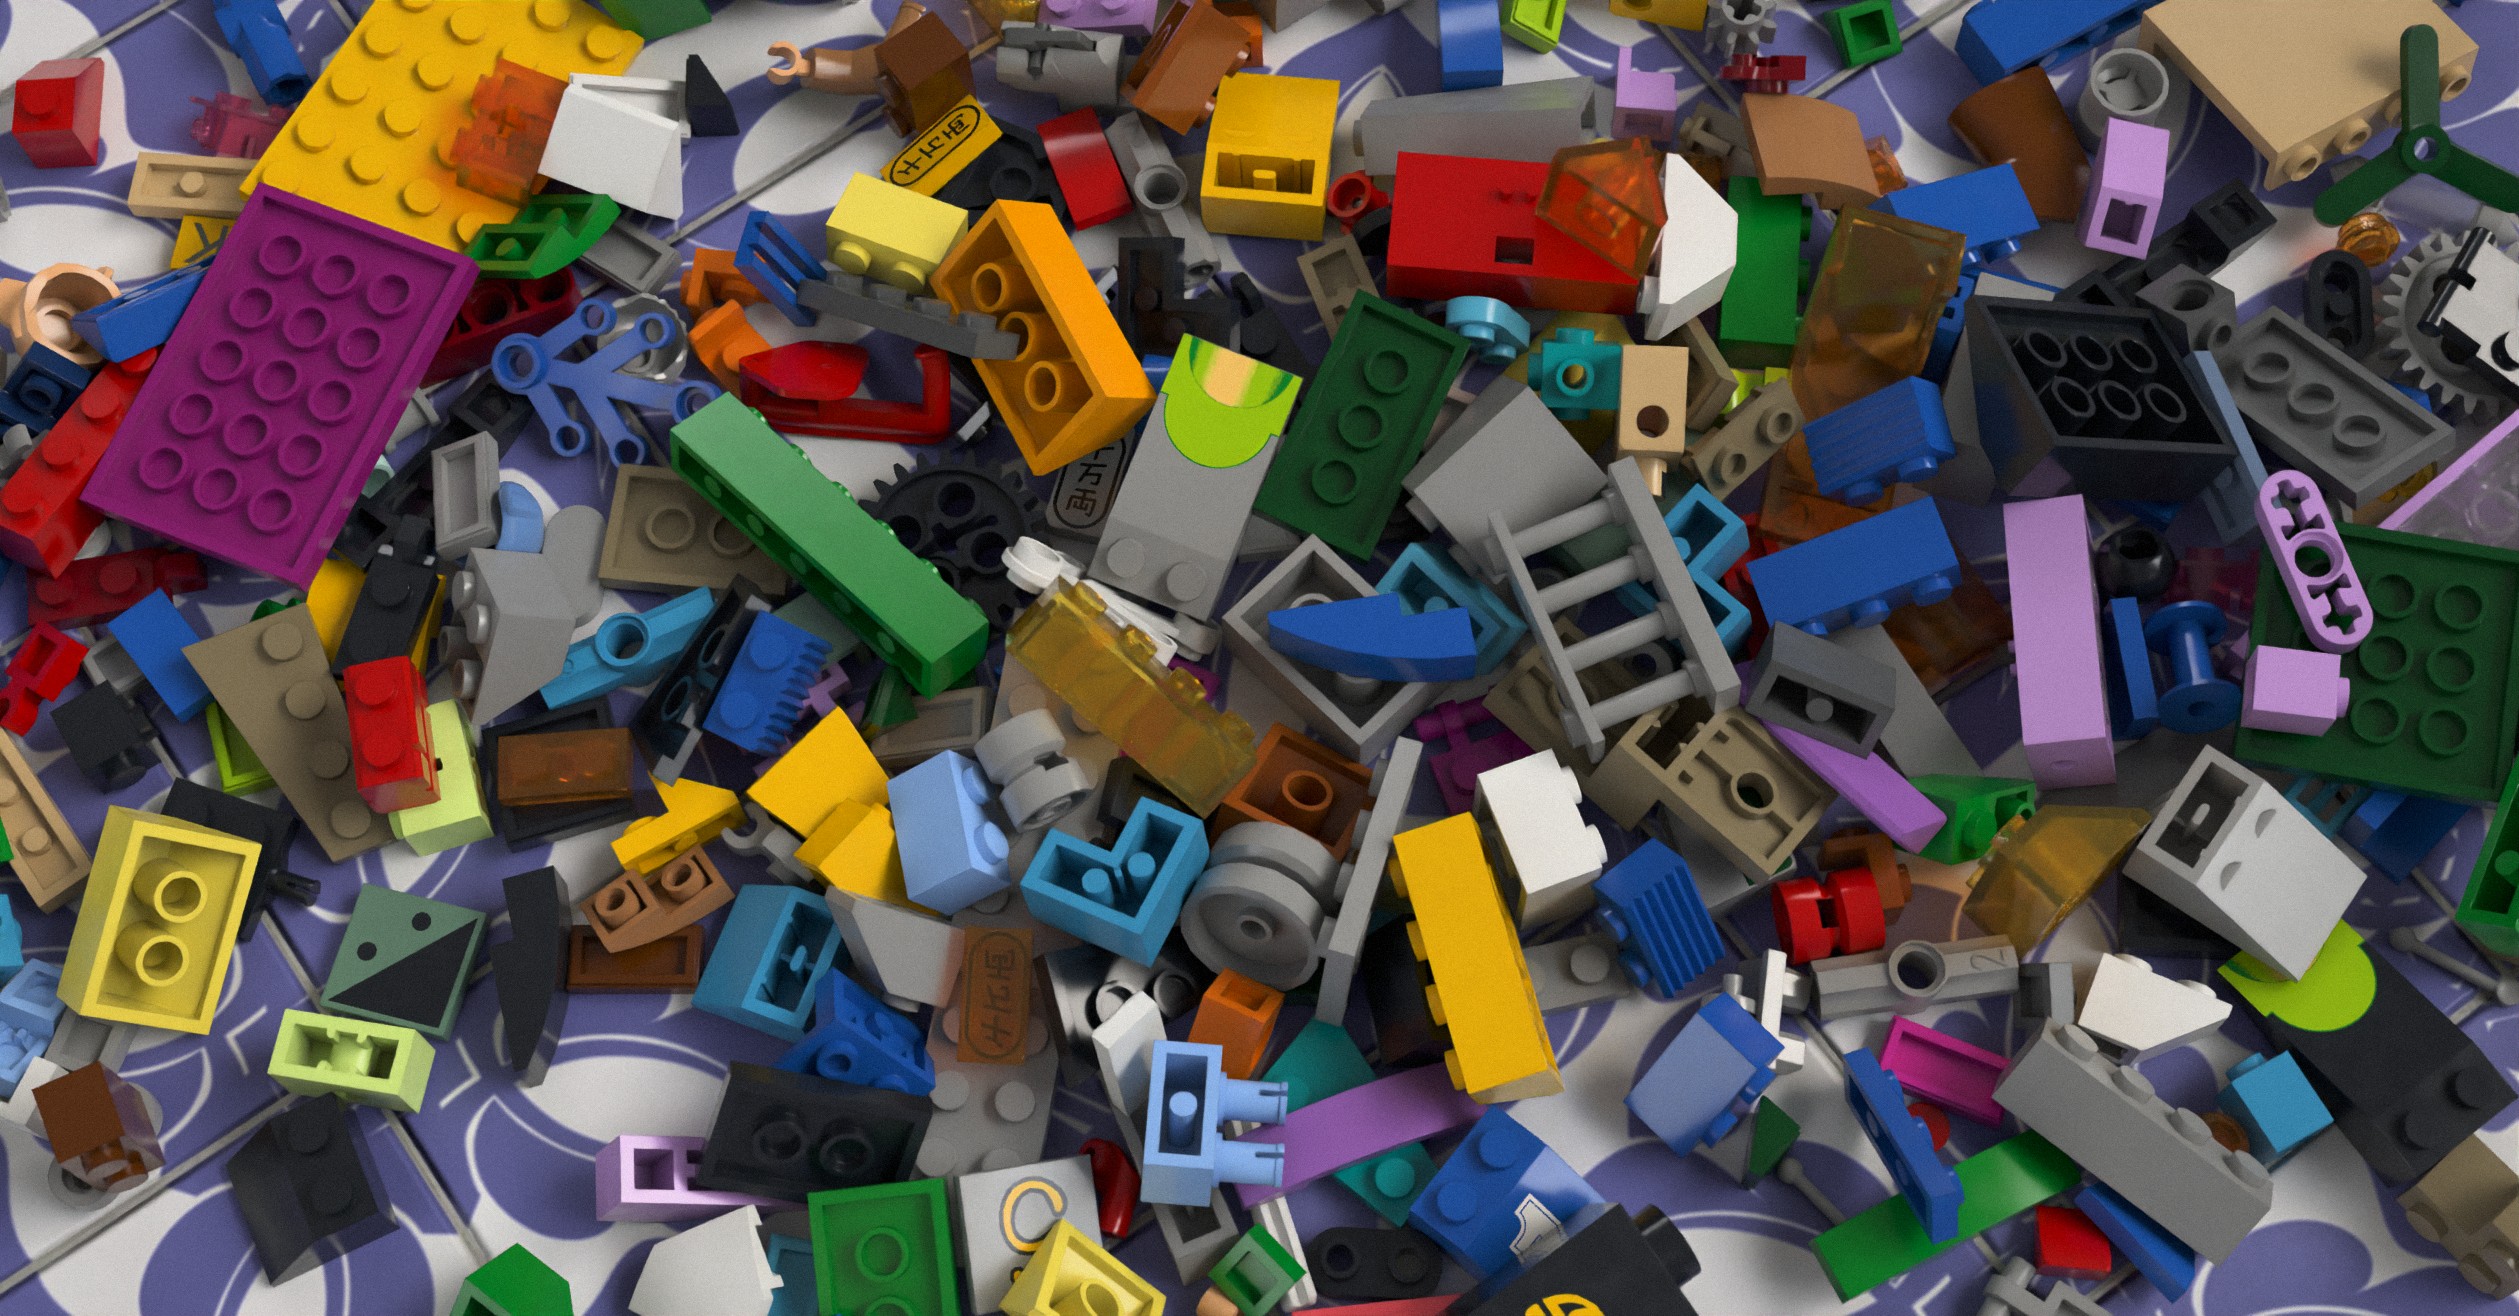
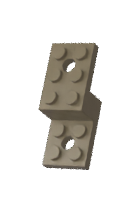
(1675, 757)

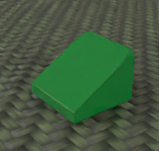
(1864, 31)

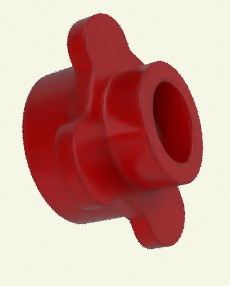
(1347, 192)

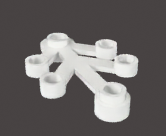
(1037, 565)

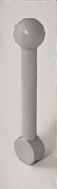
(2503, 993)
(1791, 1172)

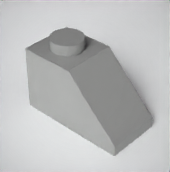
(899, 948)

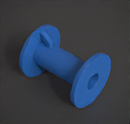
(2185, 635)

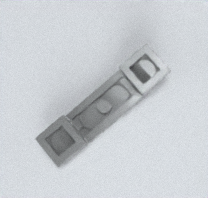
(1917, 730)

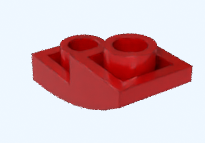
(1085, 168)

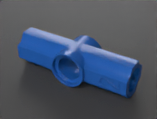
(261, 39)

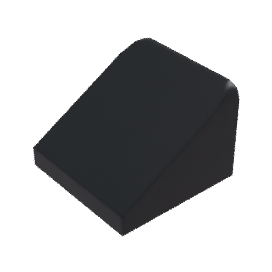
(707, 103)

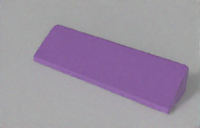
(1866, 784)

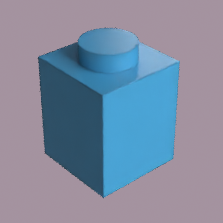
(2272, 1105)

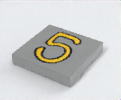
(1011, 1212)

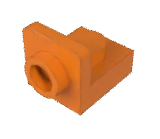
(716, 278)
(721, 340)

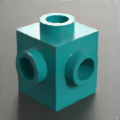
(1598, 384)

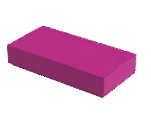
(1943, 1071)

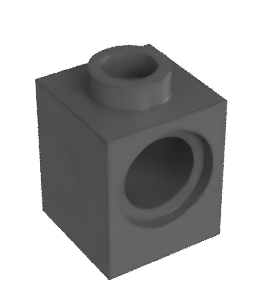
(2192, 310)

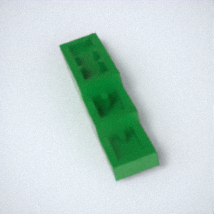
(1891, 1242)

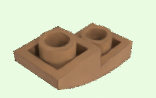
(642, 911)

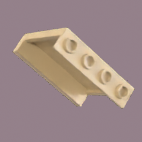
(2303, 72)

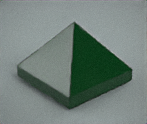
(886, 705)

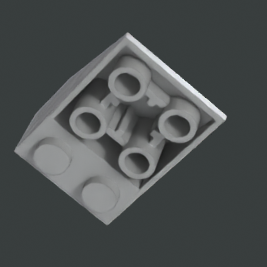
(2246, 865)

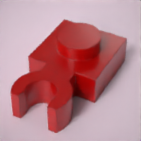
(38, 671)

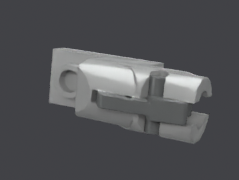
(1073, 63)

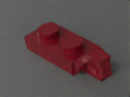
(107, 585)

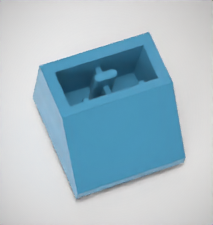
(770, 959)

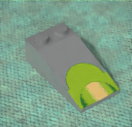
(1195, 478)

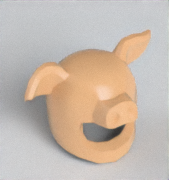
(46, 304)

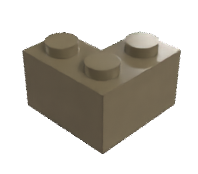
(2473, 1212)

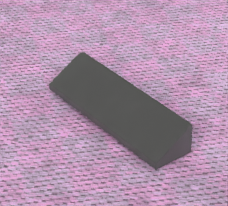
(2145, 771)

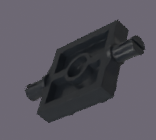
(253, 822)

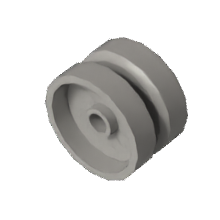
(1262, 904)

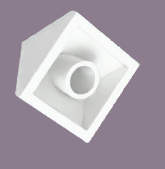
(616, 152)

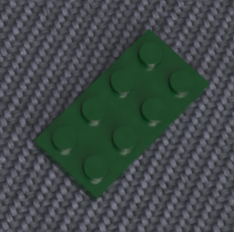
(1361, 427)

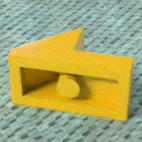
(694, 816)

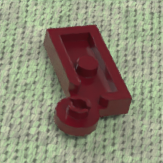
(1765, 73)

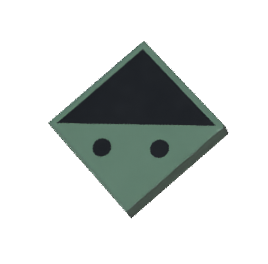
(405, 961)

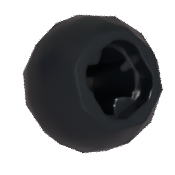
(2135, 564)

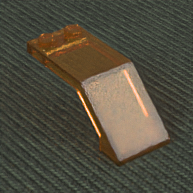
(1860, 332)

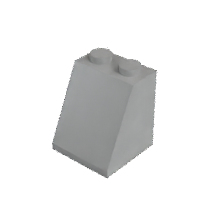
(1503, 457)

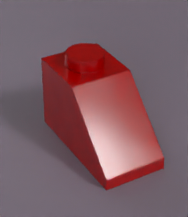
(60, 112)

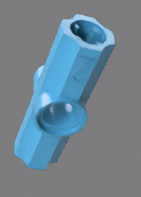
(594, 663)

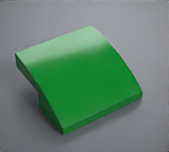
(542, 237)

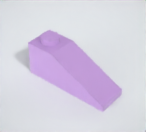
(655, 1182)

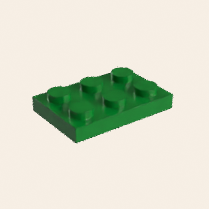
(885, 1249)

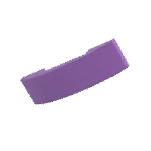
(1362, 1127)

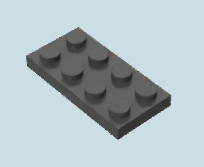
(2327, 410)

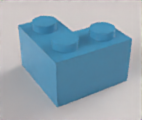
(1709, 545)
(1125, 895)

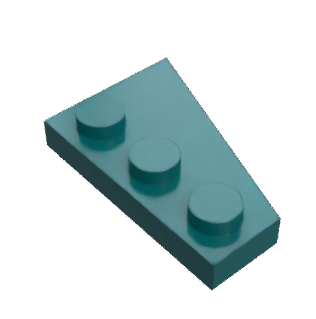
(1326, 1063)

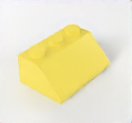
(157, 921)

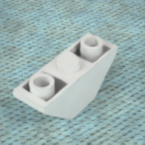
(1692, 254)

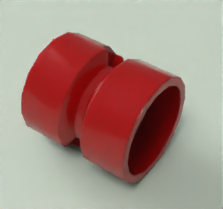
(1850, 912)

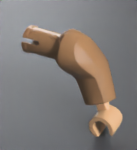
(839, 70)

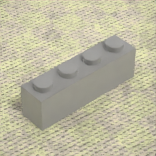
(2135, 1140)

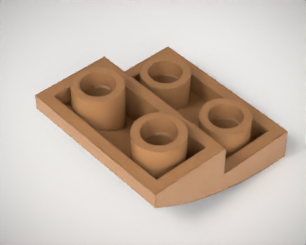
(1808, 148)

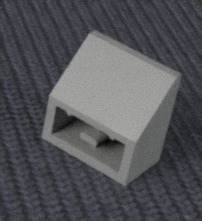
(504, 631)

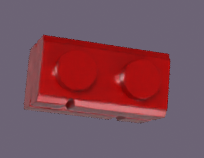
(391, 734)

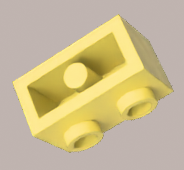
(893, 233)

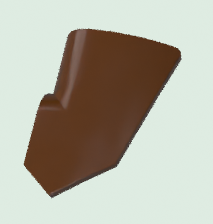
(2027, 126)

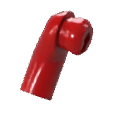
(1116, 1182)

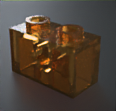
(499, 165)

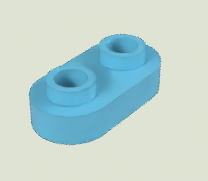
(1491, 325)

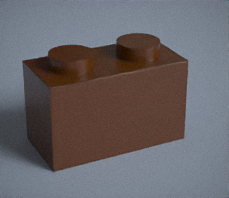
(922, 75)
(99, 1128)

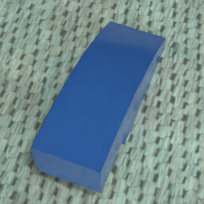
(1468, 44)
(1375, 641)

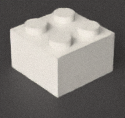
(1539, 838)

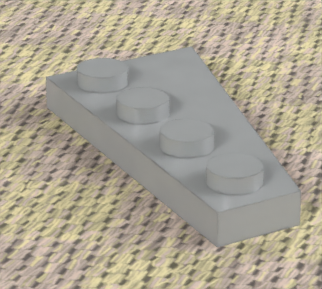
(1361, 884)

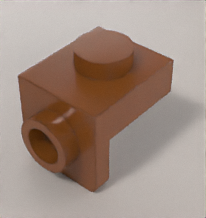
(1859, 847)

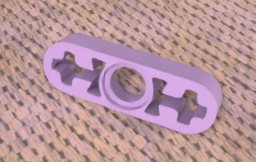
(2348, 598)

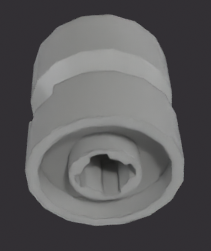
(2120, 86)
(1029, 763)

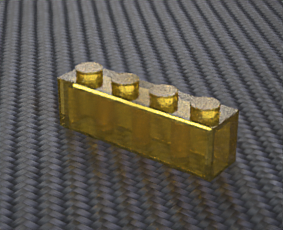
(1132, 695)

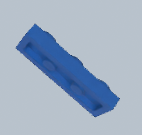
(1903, 1145)

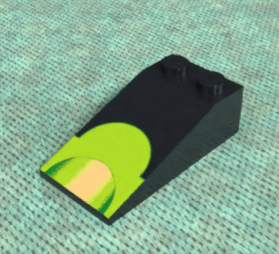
(2374, 1052)

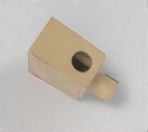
(1651, 401)

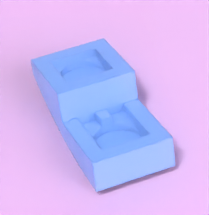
(27, 1020)

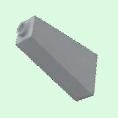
(1487, 122)

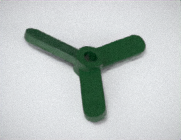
(2399, 163)

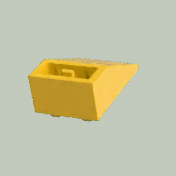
(1270, 156)

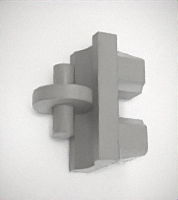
(1766, 990)

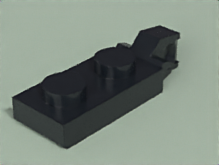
(392, 598)

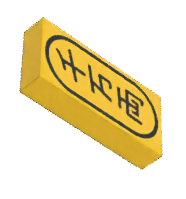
(943, 149)

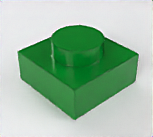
(1257, 1272)

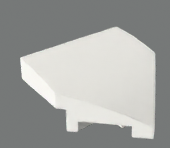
(709, 1271)

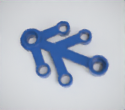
(594, 379)

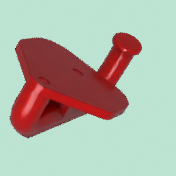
(819, 377)

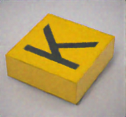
(199, 239)

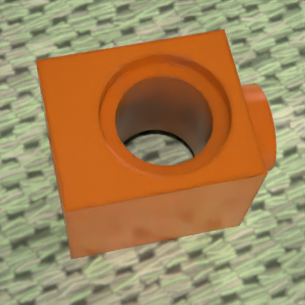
(1239, 1017)

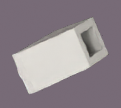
(2141, 1013)

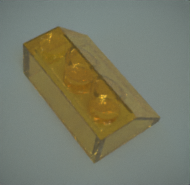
(2048, 869)

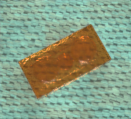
(565, 766)

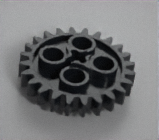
(920, 505)

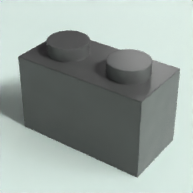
(1821, 690)

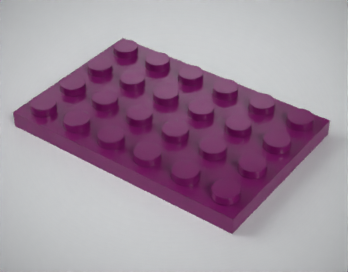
(281, 386)

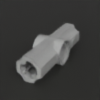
(1151, 173)
(1953, 971)

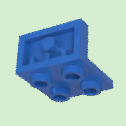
(861, 1041)

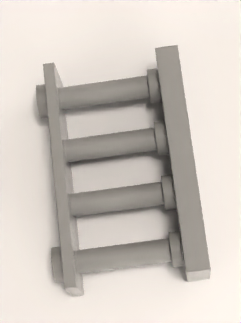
(1652, 559)

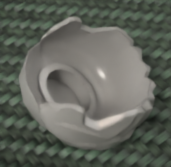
(652, 365)

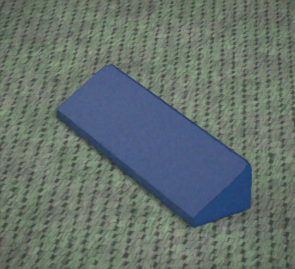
(142, 315)

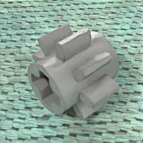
(1740, 25)

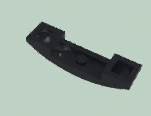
(2205, 241)
(410, 491)

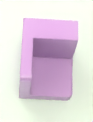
(1642, 102)

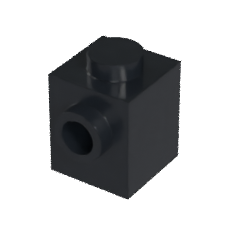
(108, 737)

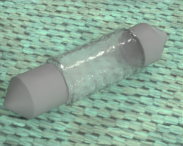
(2435, 206)

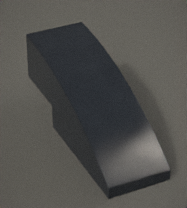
(534, 969)

